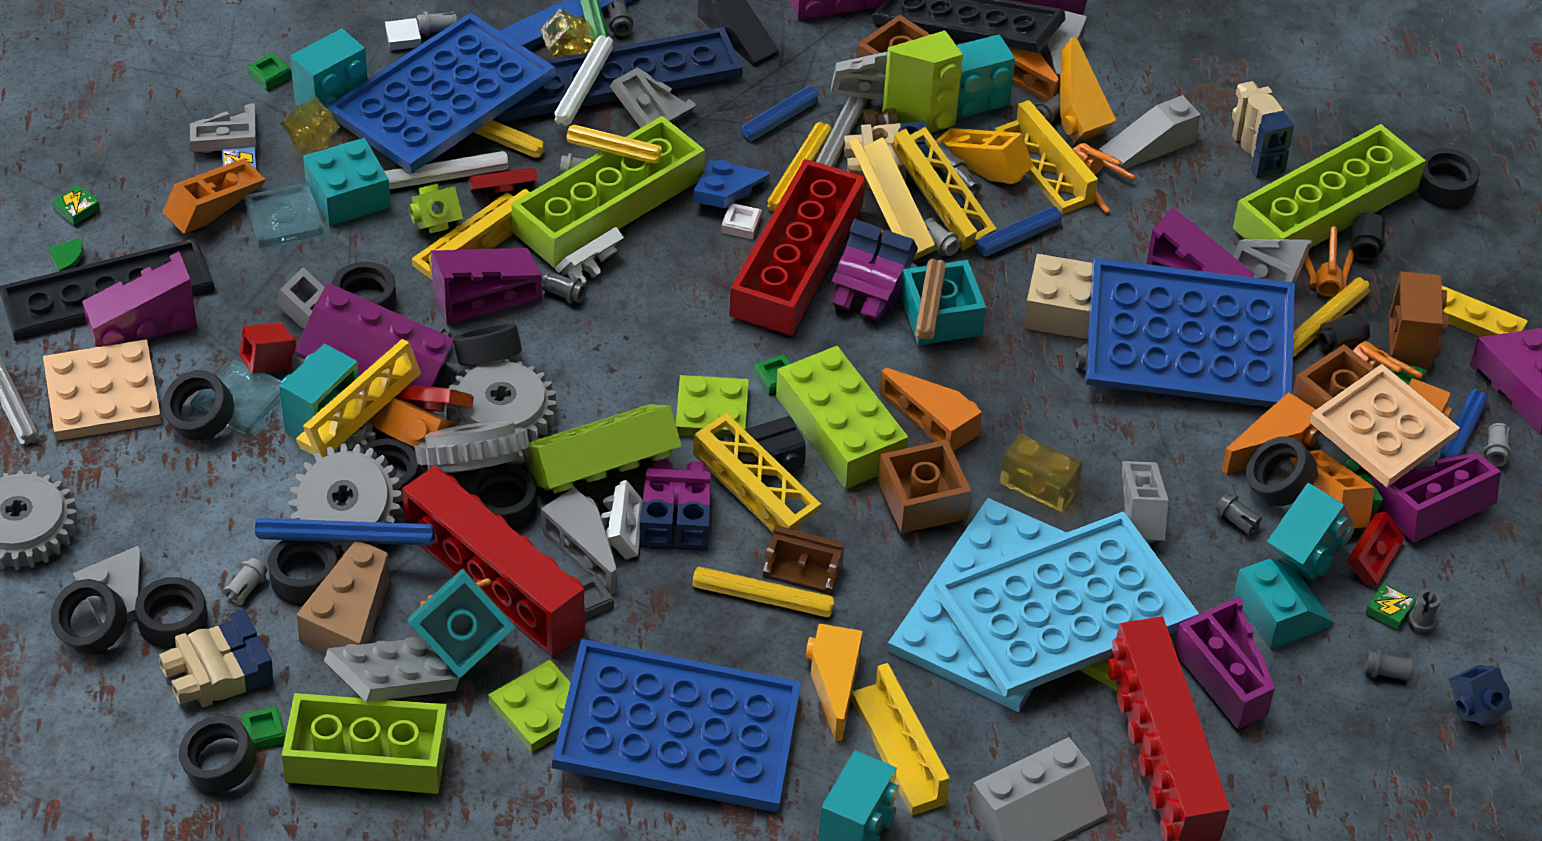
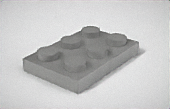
(391, 669)

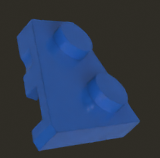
(725, 183)

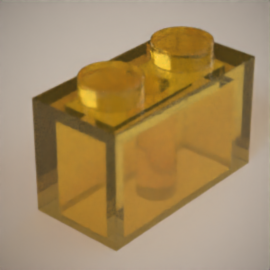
(1040, 472)

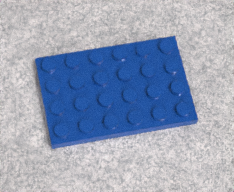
(441, 92)
(1190, 333)
(677, 725)

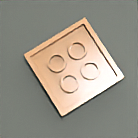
(101, 390)
(1384, 425)

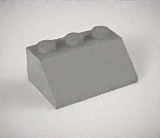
(1040, 797)

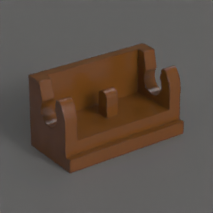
(803, 559)

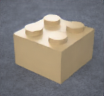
(1059, 297)

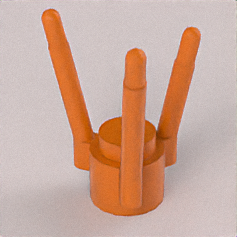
(1094, 161)
(1329, 277)
(1377, 357)

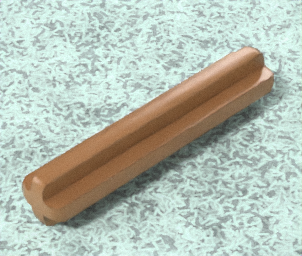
(930, 299)

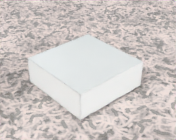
(403, 34)
(741, 221)

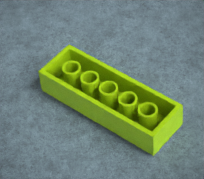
(1332, 190)
(606, 193)

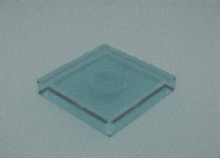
(283, 215)
(252, 395)

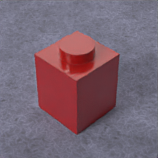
(267, 347)

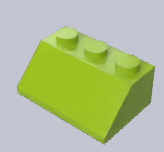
(924, 81)

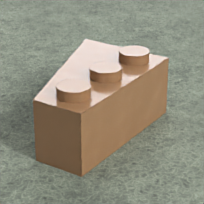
(346, 601)

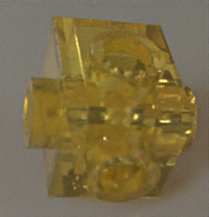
(567, 34)
(310, 126)

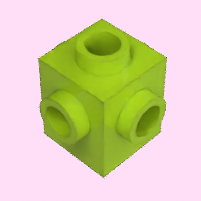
(446, 206)

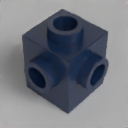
(1481, 694)

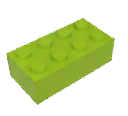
(839, 415)
(602, 446)
(365, 743)

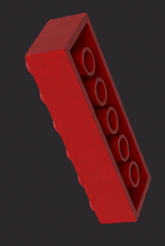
(797, 247)
(524, 582)
(1167, 733)

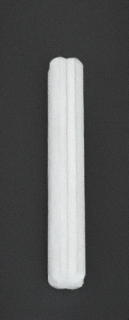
(583, 80)
(448, 170)

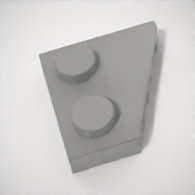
(861, 77)
(648, 98)
(224, 131)
(1273, 257)
(118, 573)

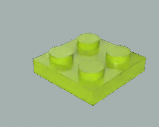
(708, 398)
(533, 704)

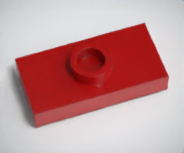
(502, 180)
(436, 398)

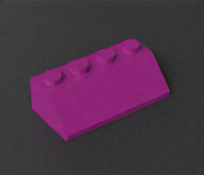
(369, 331)

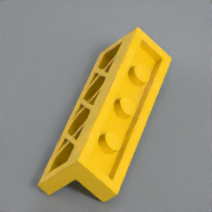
(1056, 159)
(937, 191)
(893, 194)
(480, 231)
(360, 400)
(740, 477)
(902, 742)

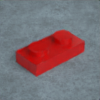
(1376, 548)

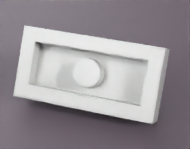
(584, 258)
(623, 519)

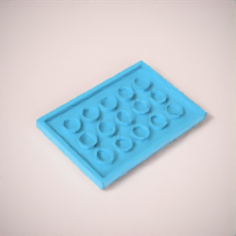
(1061, 602)
(929, 633)

